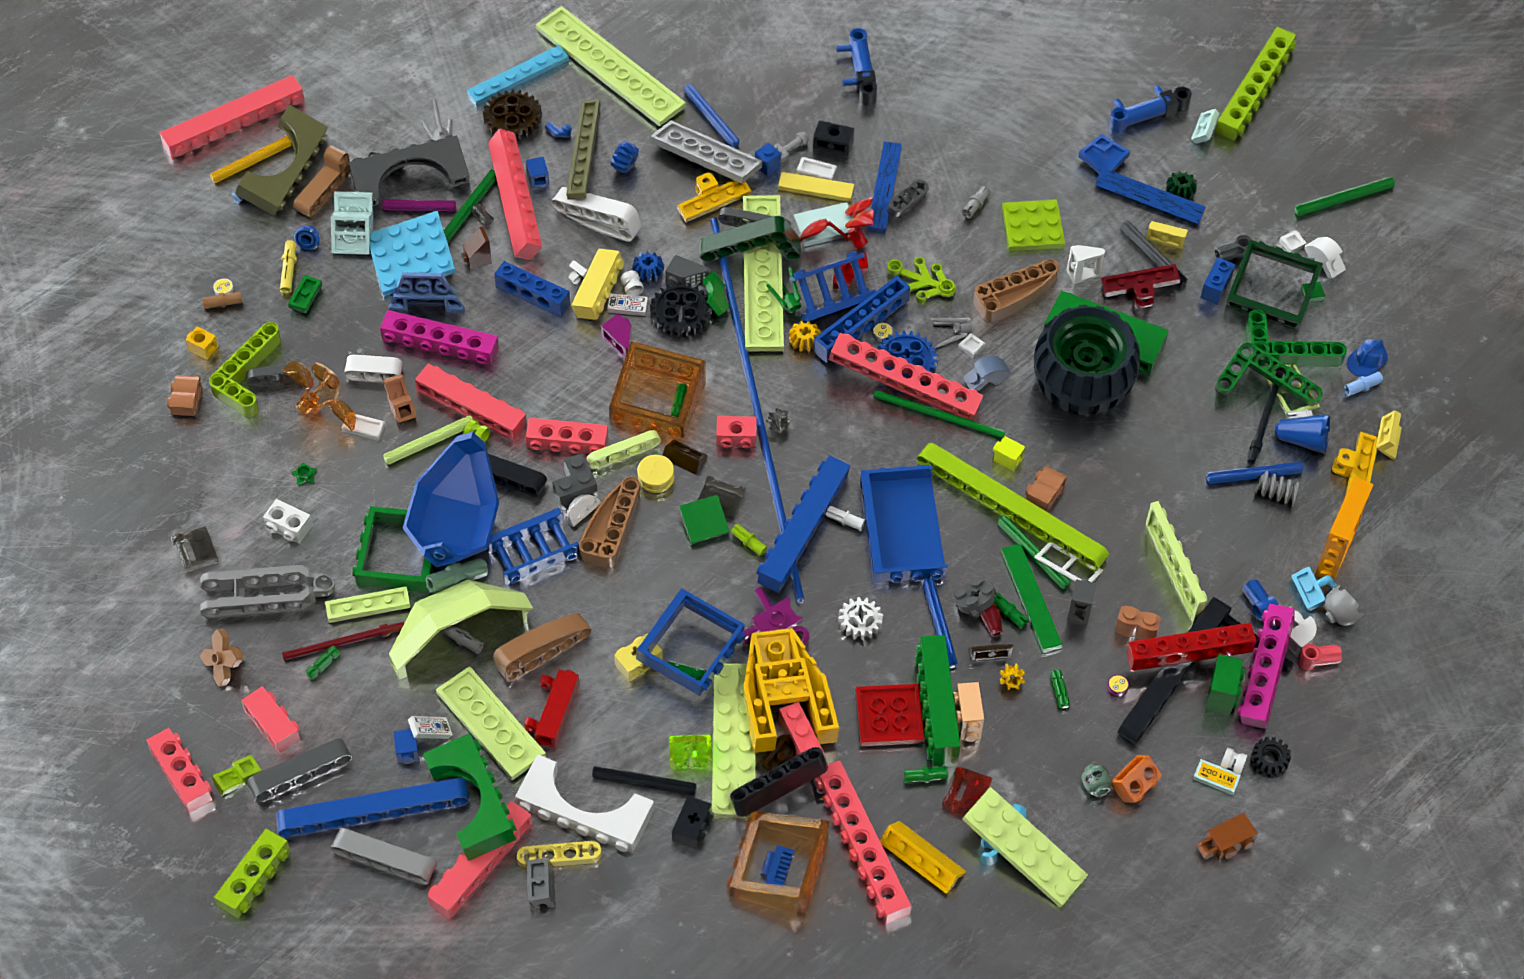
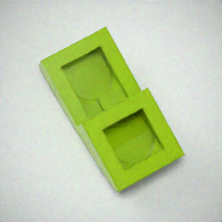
(237, 775)

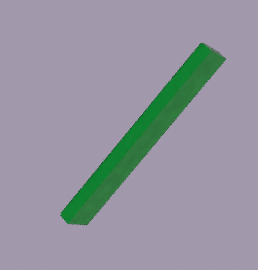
(1031, 598)

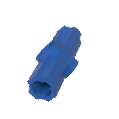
(1259, 599)

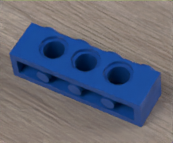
(532, 289)

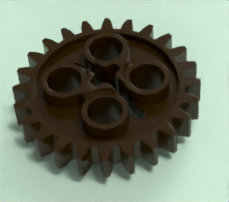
(512, 113)

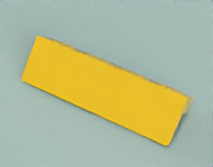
(922, 856)

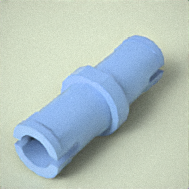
(1363, 384)

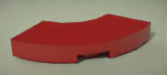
(848, 272)

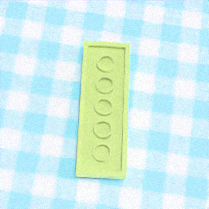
(1175, 561)
(490, 722)
(1025, 847)

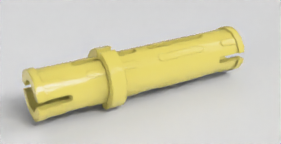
(288, 261)

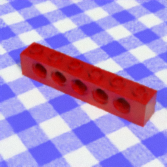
(1190, 646)

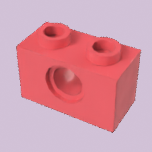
(729, 425)

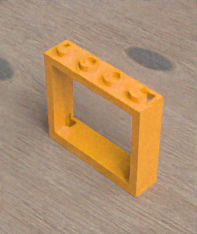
(1344, 528)

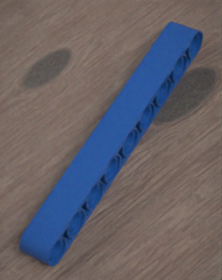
(372, 807)

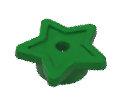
(303, 468)

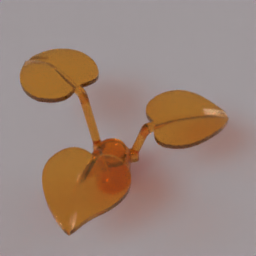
(309, 401)

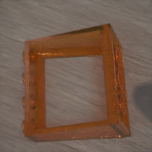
(666, 366)
(775, 896)

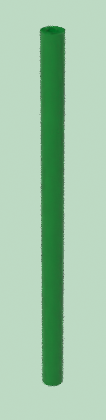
(939, 414)

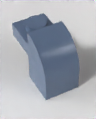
(987, 370)

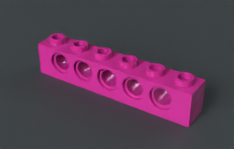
(439, 337)
(1259, 715)

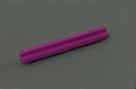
(419, 205)

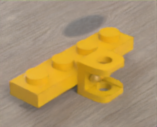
(711, 197)
(1359, 462)

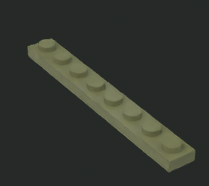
(583, 149)

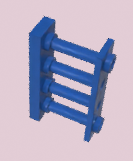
(847, 299)
(532, 528)

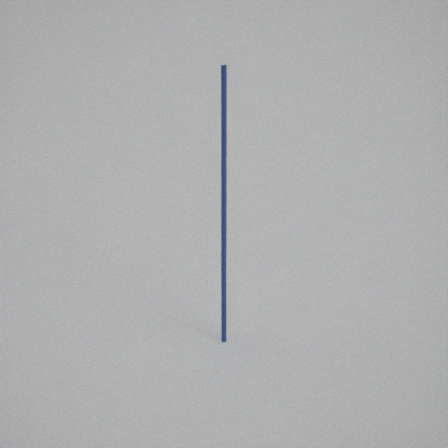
(756, 407)

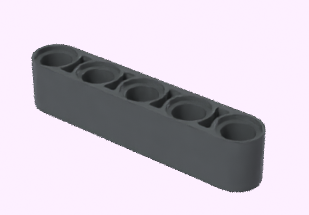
(299, 770)

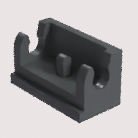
(541, 882)

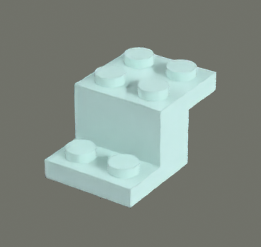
(352, 222)

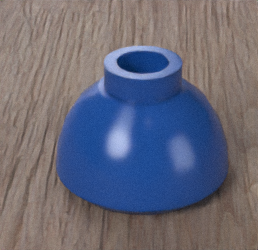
(307, 237)

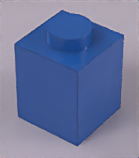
(771, 158)
(537, 172)
(406, 746)

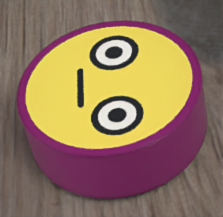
(1118, 685)

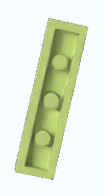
(367, 604)

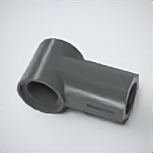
(1232, 249)

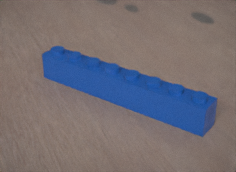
(803, 523)

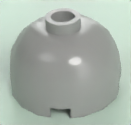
(1342, 607)

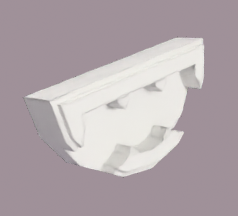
(581, 507)

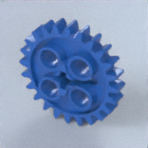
(905, 345)

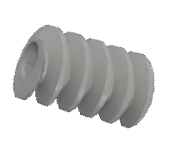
(1278, 488)

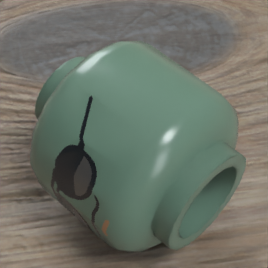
(1096, 780)

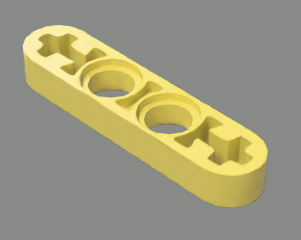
(559, 850)

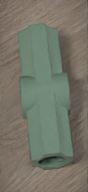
(455, 574)

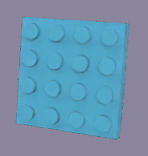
(410, 247)

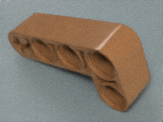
(324, 183)

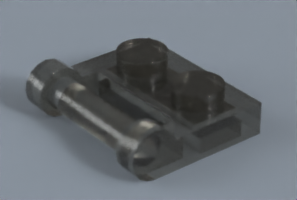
(729, 504)
(201, 546)

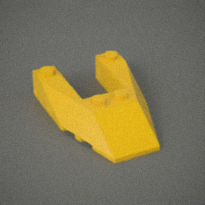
(782, 674)

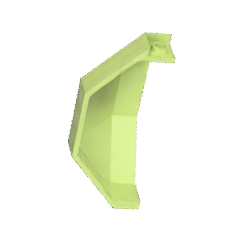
(447, 609)

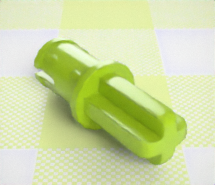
(749, 540)

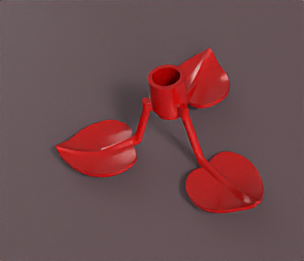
(855, 234)

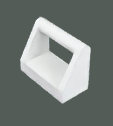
(1077, 259)

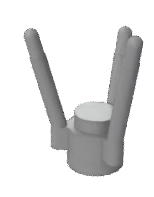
(439, 132)
(961, 326)

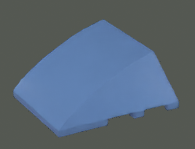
(424, 290)

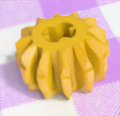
(803, 336)

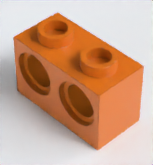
(1133, 775)

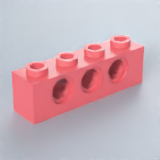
(558, 430)
(167, 742)

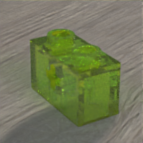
(683, 745)

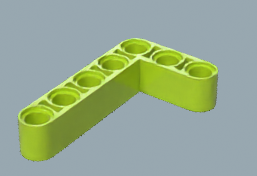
(226, 379)

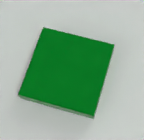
(704, 519)

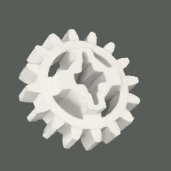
(852, 623)

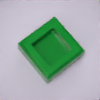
(1318, 293)

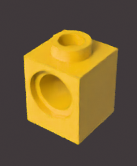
(202, 343)

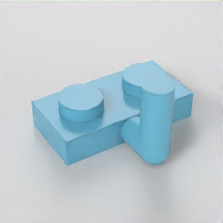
(1310, 587)

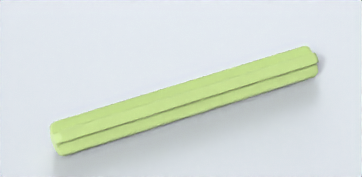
(426, 441)

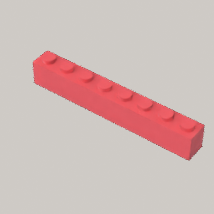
(232, 116)
(515, 194)

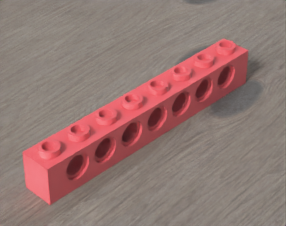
(895, 379)
(889, 909)

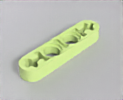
(623, 449)

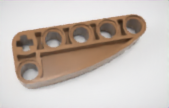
(1014, 291)
(604, 525)
(539, 645)

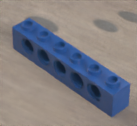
(864, 316)

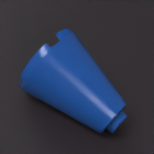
(1306, 432)

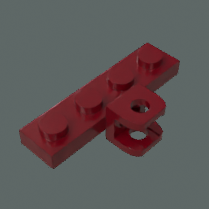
(1141, 283)

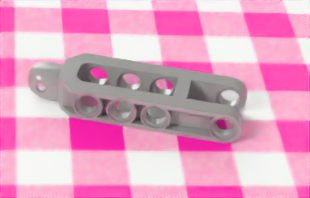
(244, 579)

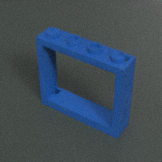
(709, 612)

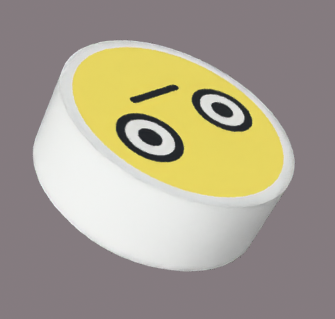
(223, 286)
(882, 331)

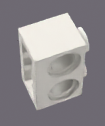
(289, 518)

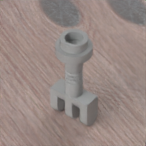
(802, 138)

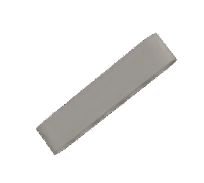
(383, 856)

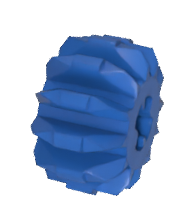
(624, 157)
(648, 266)

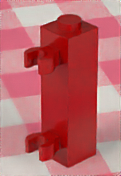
(557, 707)

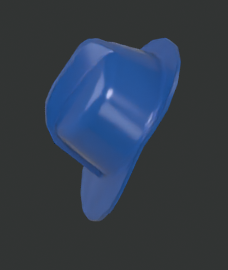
(1367, 358)

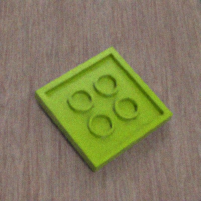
(1033, 225)

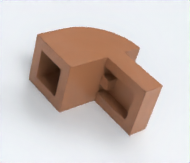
(399, 399)

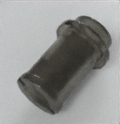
(479, 211)

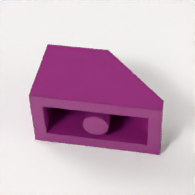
(617, 333)

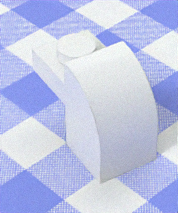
(1326, 252)
(1302, 633)

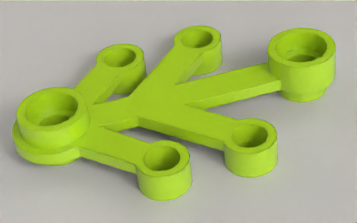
(924, 280)

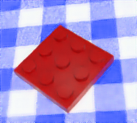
(889, 715)

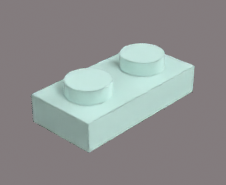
(1205, 126)

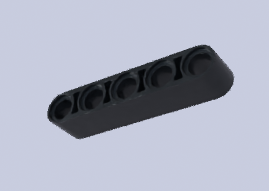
(517, 476)
(779, 781)

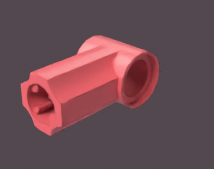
(1319, 656)

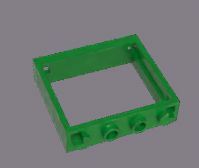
(381, 579)

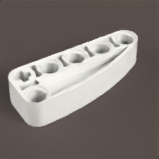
(600, 214)

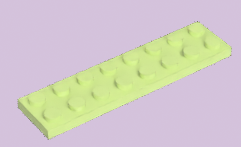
(731, 740)

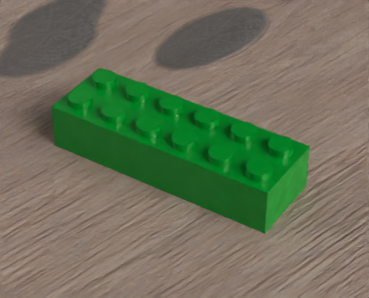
(937, 701)

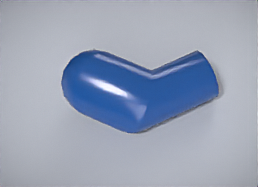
(565, 131)

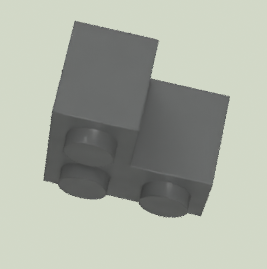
(578, 481)

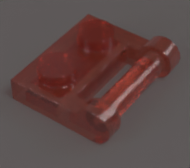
(975, 789)

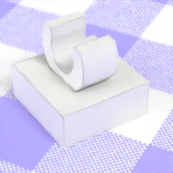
(578, 273)

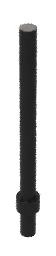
(1256, 444)

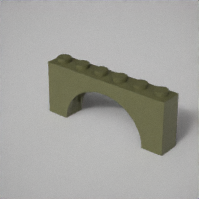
(271, 190)

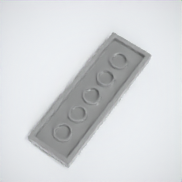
(706, 151)

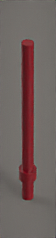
(383, 631)

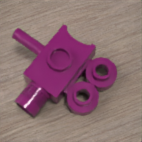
(775, 618)

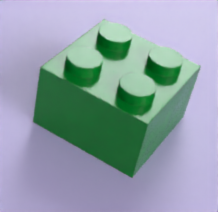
(1225, 684)

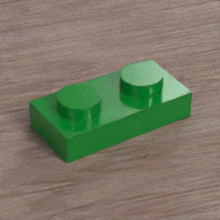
(305, 294)

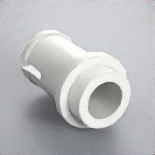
(1297, 414)

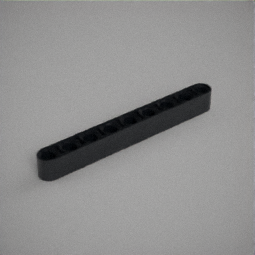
(1168, 678)

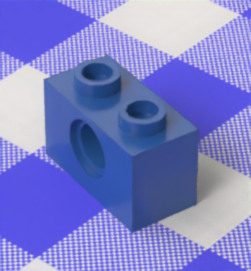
(1217, 281)

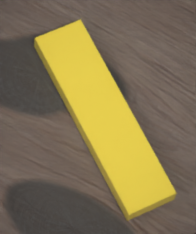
(816, 187)

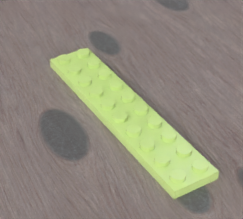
(610, 66)
(763, 267)

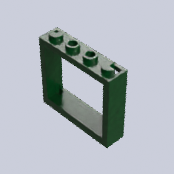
(1277, 254)

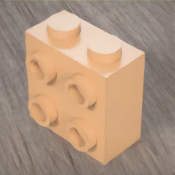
(969, 711)

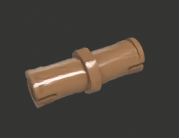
(222, 300)

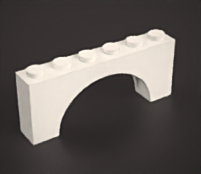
(618, 827)

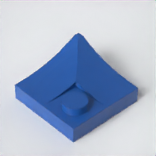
(1103, 154)

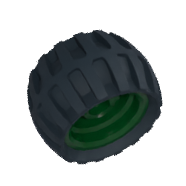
(1082, 377)

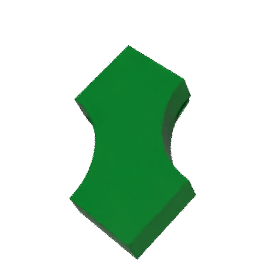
(715, 291)

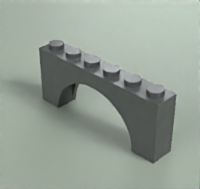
(440, 154)

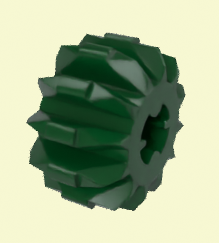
(1181, 185)

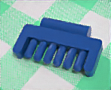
(773, 861)

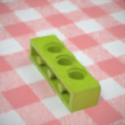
(266, 844)

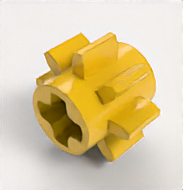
(1012, 682)

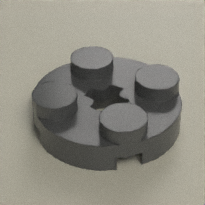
(967, 599)

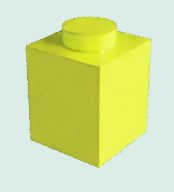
(1008, 453)

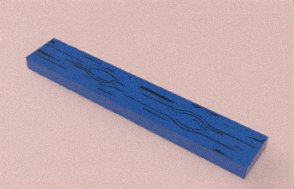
(885, 185)
(1150, 195)

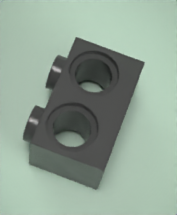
(1081, 601)

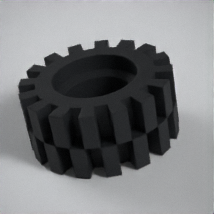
(1274, 747)

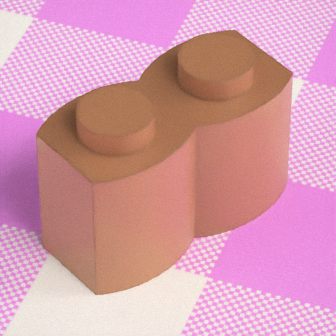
(185, 395)
(1046, 488)
(1136, 623)

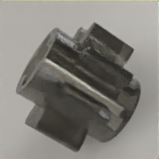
(779, 420)

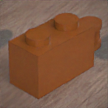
(1228, 838)

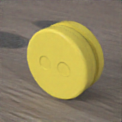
(655, 473)

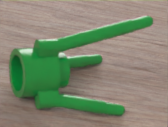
(791, 301)

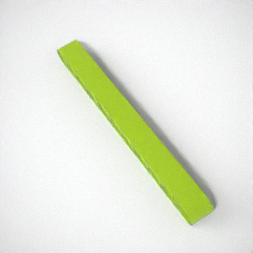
(1012, 505)

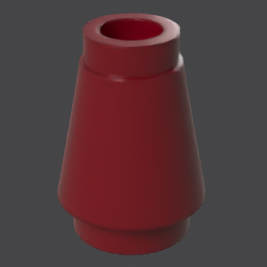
(992, 620)

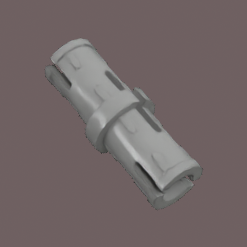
(976, 202)
(464, 639)

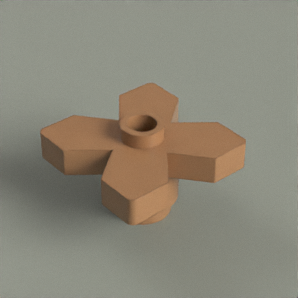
(222, 657)

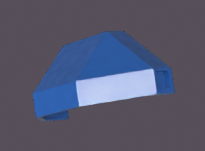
(454, 503)

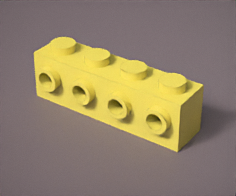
(597, 284)

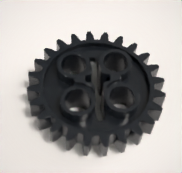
(694, 310)

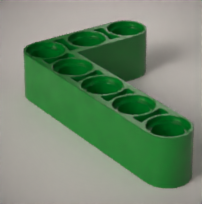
(1292, 352)
(1269, 373)

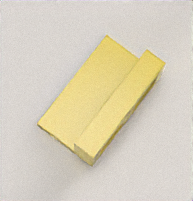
(1166, 234)
(1389, 434)

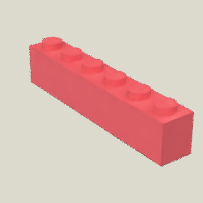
(471, 401)
(466, 875)

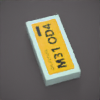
(1216, 777)

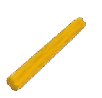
(251, 159)

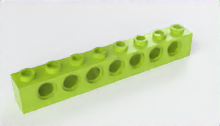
(1255, 84)

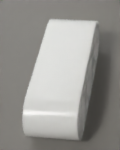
(372, 368)

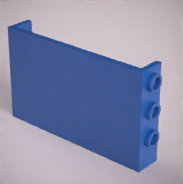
(902, 524)

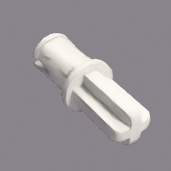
(845, 518)

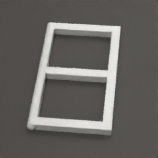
(1063, 570)

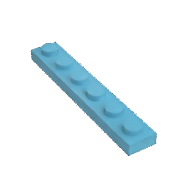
(518, 75)

